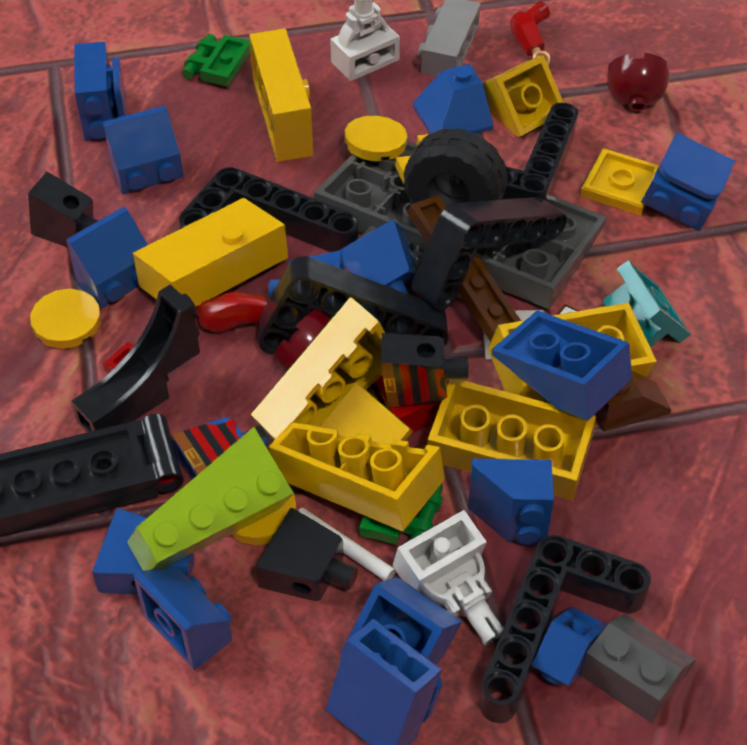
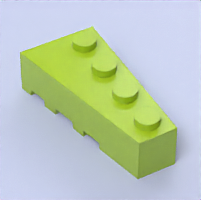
(217, 502)

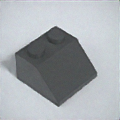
(636, 666)

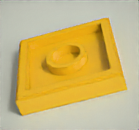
(619, 181)
(365, 415)

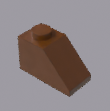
(634, 403)

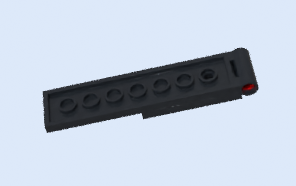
(87, 474)

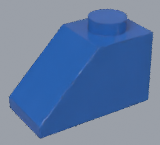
(566, 645)

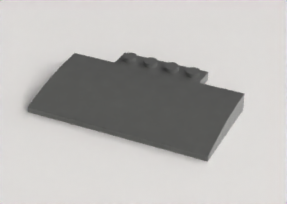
(525, 270)

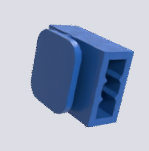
(98, 88)
(688, 181)
(383, 687)

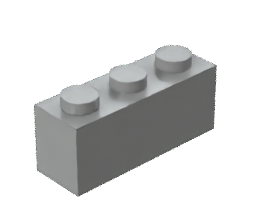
(449, 36)

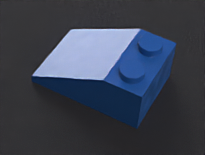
(566, 363)

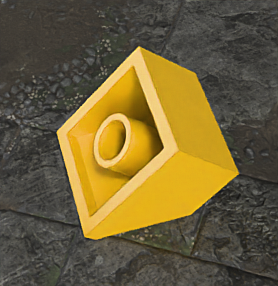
(522, 95)

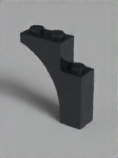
(142, 376)

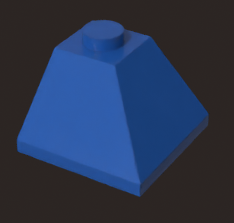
(455, 101)

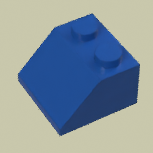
(143, 149)
(105, 258)
(513, 497)
(183, 614)
(410, 617)

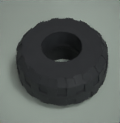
(459, 155)

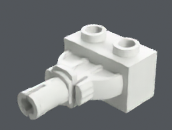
(364, 42)
(451, 572)

